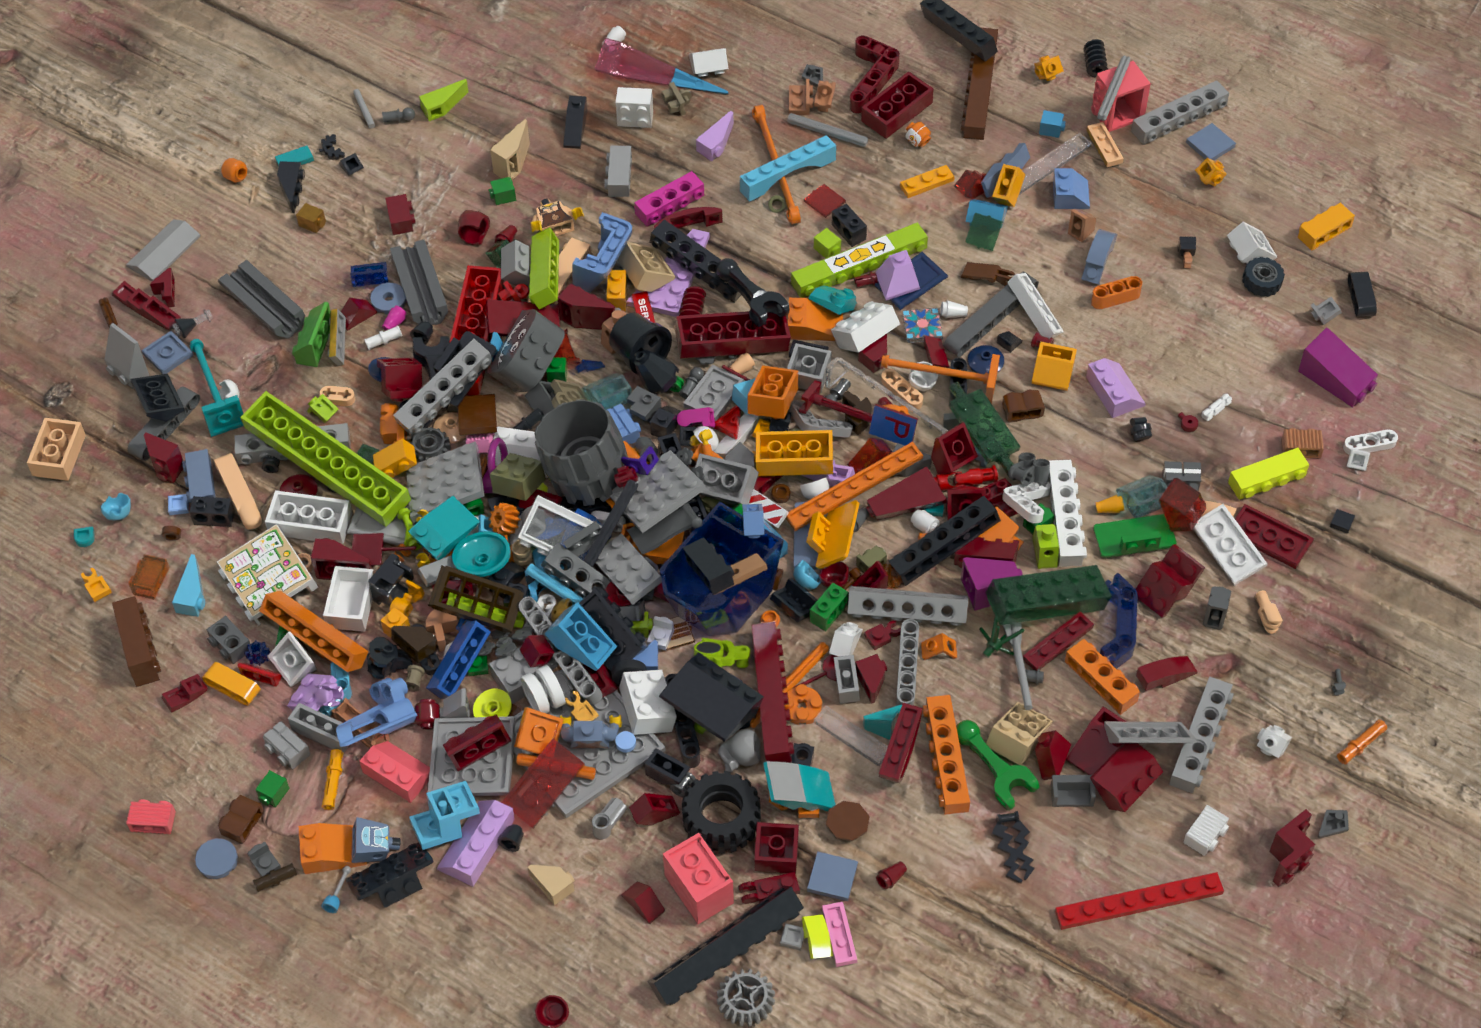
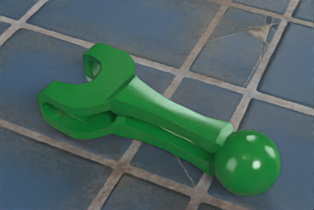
(1005, 774)

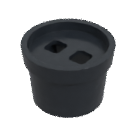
(636, 334)

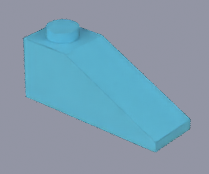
(189, 595)

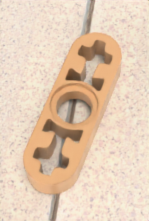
(900, 381)

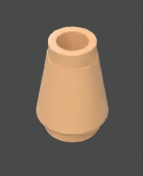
(743, 364)

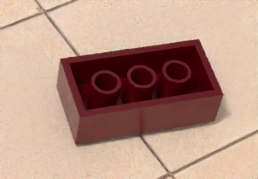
(897, 105)

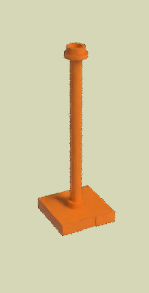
(987, 378)

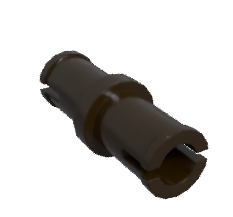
(275, 877)

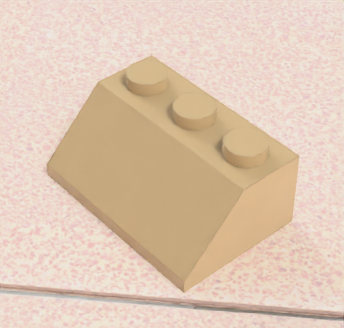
(645, 267)

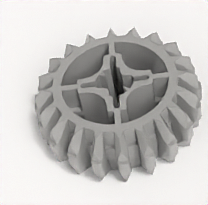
(732, 1006)

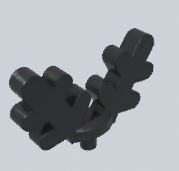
(330, 140)

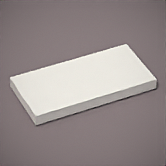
(1229, 545)

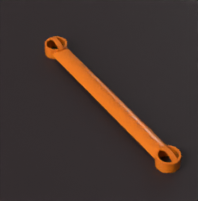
(792, 211)

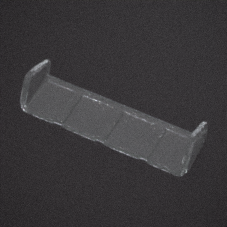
(839, 367)

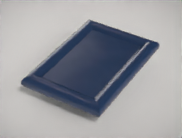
(928, 276)

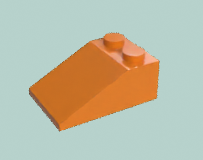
(810, 320)
(326, 847)

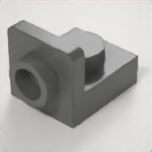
(263, 859)

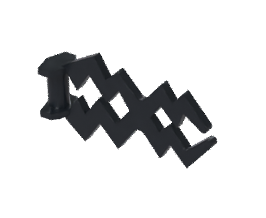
(1015, 854)

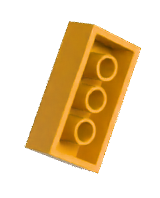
(794, 453)

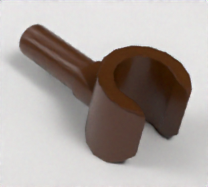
(855, 574)

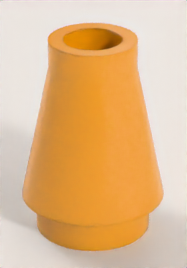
(1110, 505)

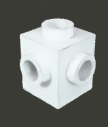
(1273, 741)

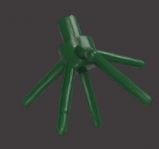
(994, 643)

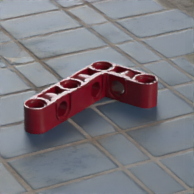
(885, 65)

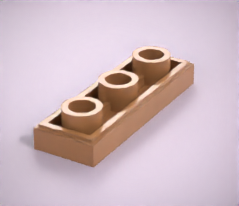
(747, 568)

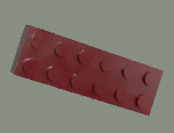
(730, 335)

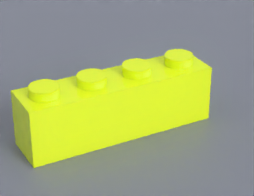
(1268, 473)

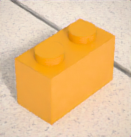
(1008, 185)
(617, 289)
(395, 458)

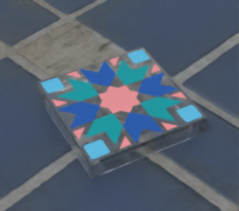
(921, 323)

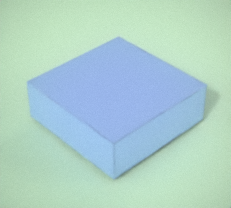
(178, 504)

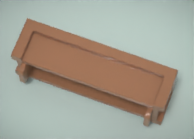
(346, 712)

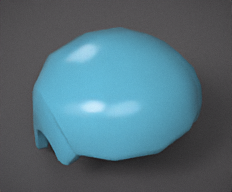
(116, 508)
(806, 576)

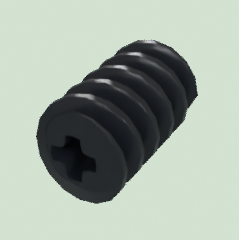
(1095, 57)

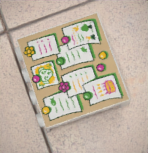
(262, 568)

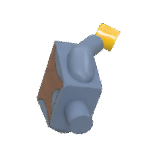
(590, 733)

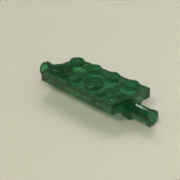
(984, 426)

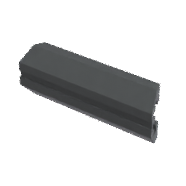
(420, 283)
(264, 300)

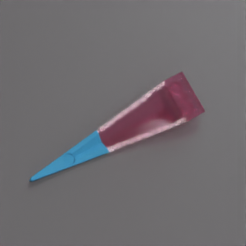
(628, 63)

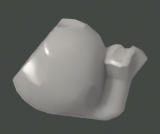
(740, 749)

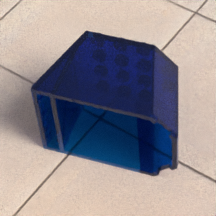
(732, 608)

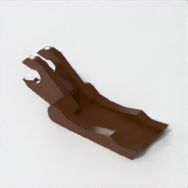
(987, 272)

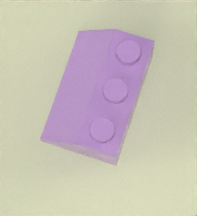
(1113, 387)

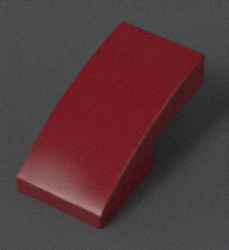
(184, 694)

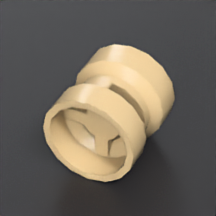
(521, 554)

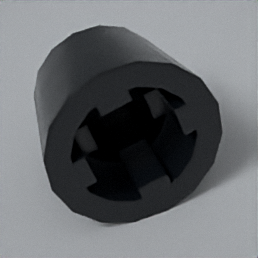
(422, 330)
(511, 838)

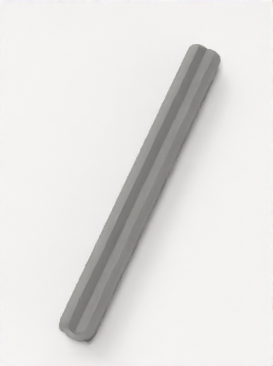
(1113, 88)
(827, 129)

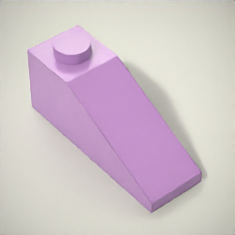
(713, 141)

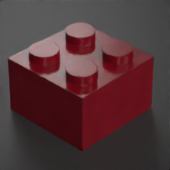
(776, 847)

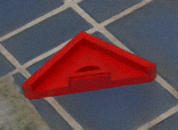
(729, 423)

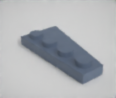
(802, 550)

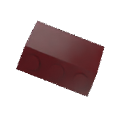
(477, 742)
(1126, 776)

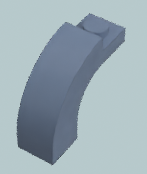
(1098, 255)

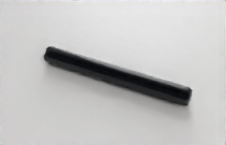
(611, 522)

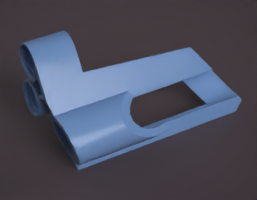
(392, 712)

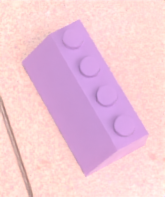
(479, 841)

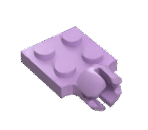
(317, 692)

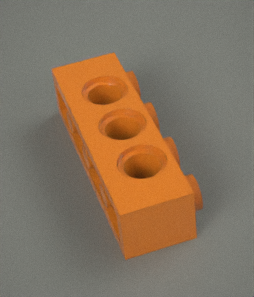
(1103, 685)

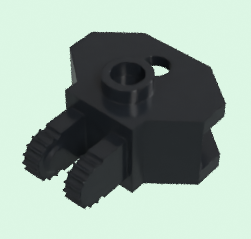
(386, 658)

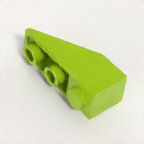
(441, 101)

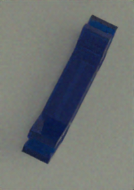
(1124, 621)

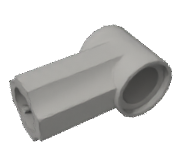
(608, 816)

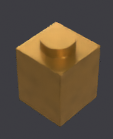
(311, 218)

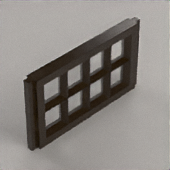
(440, 587)

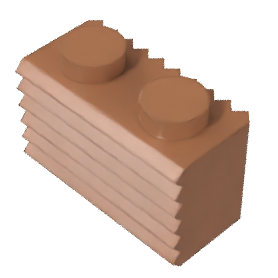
(1308, 441)

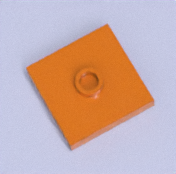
(537, 730)

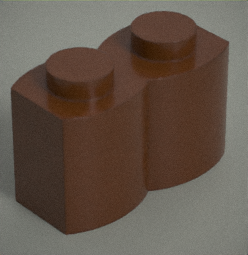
(1023, 405)
(240, 819)

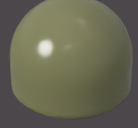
(777, 198)

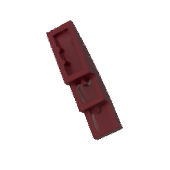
(146, 306)

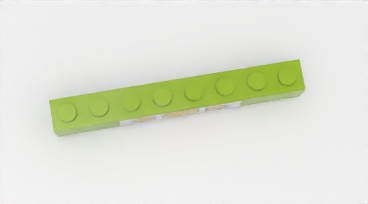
(858, 260)

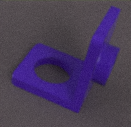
(640, 465)

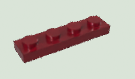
(1058, 641)

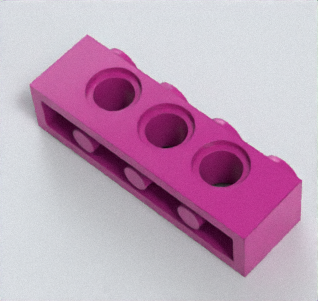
(669, 199)

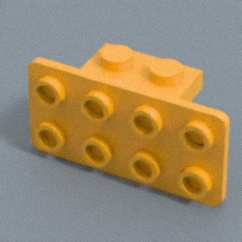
(833, 535)

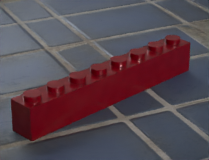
(771, 686)

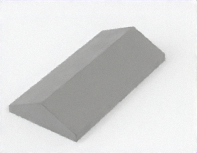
(164, 249)
(1148, 732)

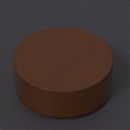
(780, 493)
(171, 533)

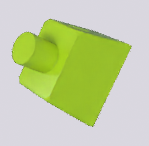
(1046, 539)

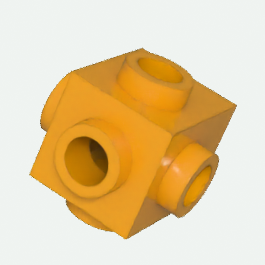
(1048, 67)
(1211, 172)

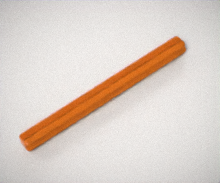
(798, 673)

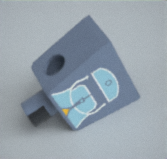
(371, 841)

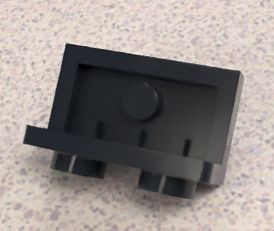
(794, 600)

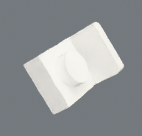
(661, 632)

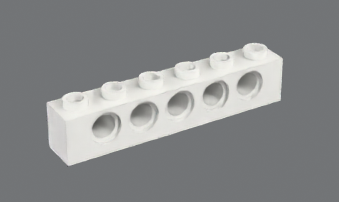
(1068, 555)

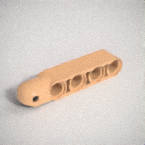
(238, 491)

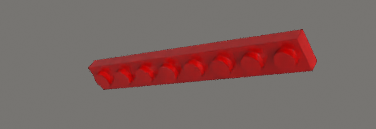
(1139, 900)

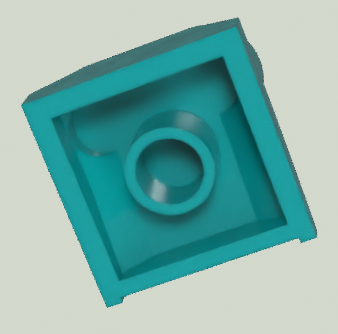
(834, 299)

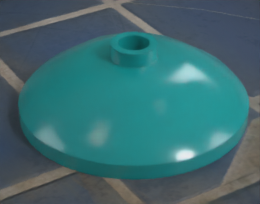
(481, 553)

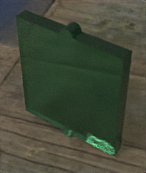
(984, 231)

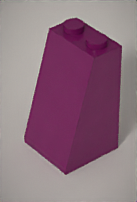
(1337, 368)

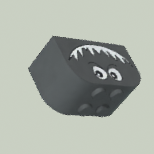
(527, 351)

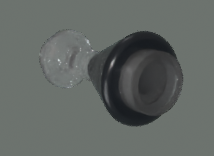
(184, 326)

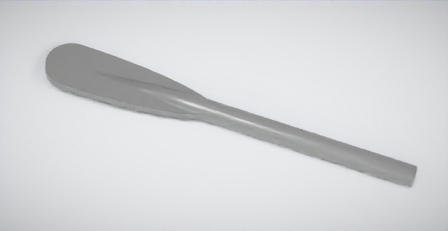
(1016, 645)

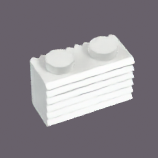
(1206, 830)

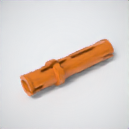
(1356, 746)

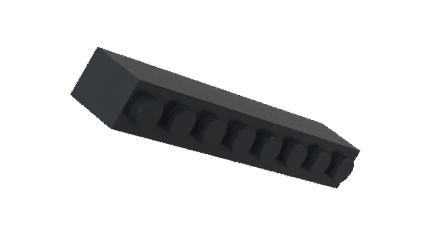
(725, 945)

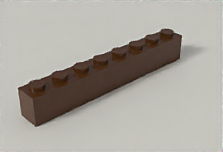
(979, 94)

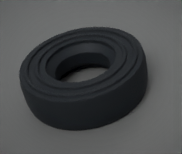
(626, 666)

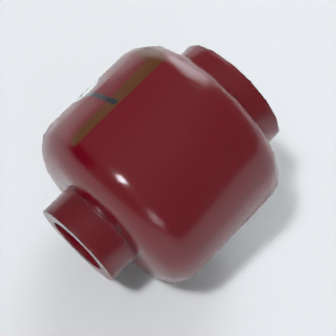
(426, 712)

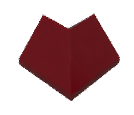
(961, 497)

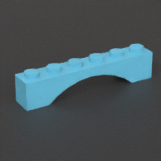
(762, 178)

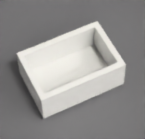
(865, 326)
(349, 599)
(643, 706)

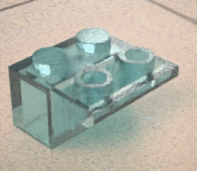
(609, 391)
(1143, 495)

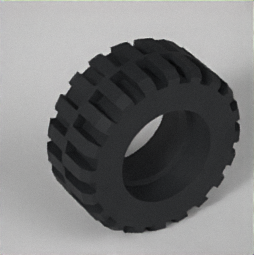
(722, 788)

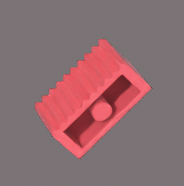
(151, 817)

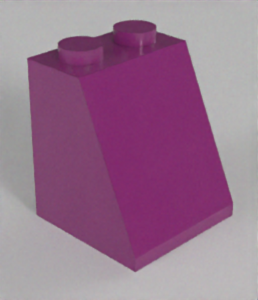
(978, 574)

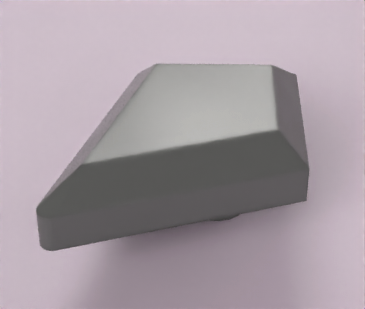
(813, 73)
(1334, 823)

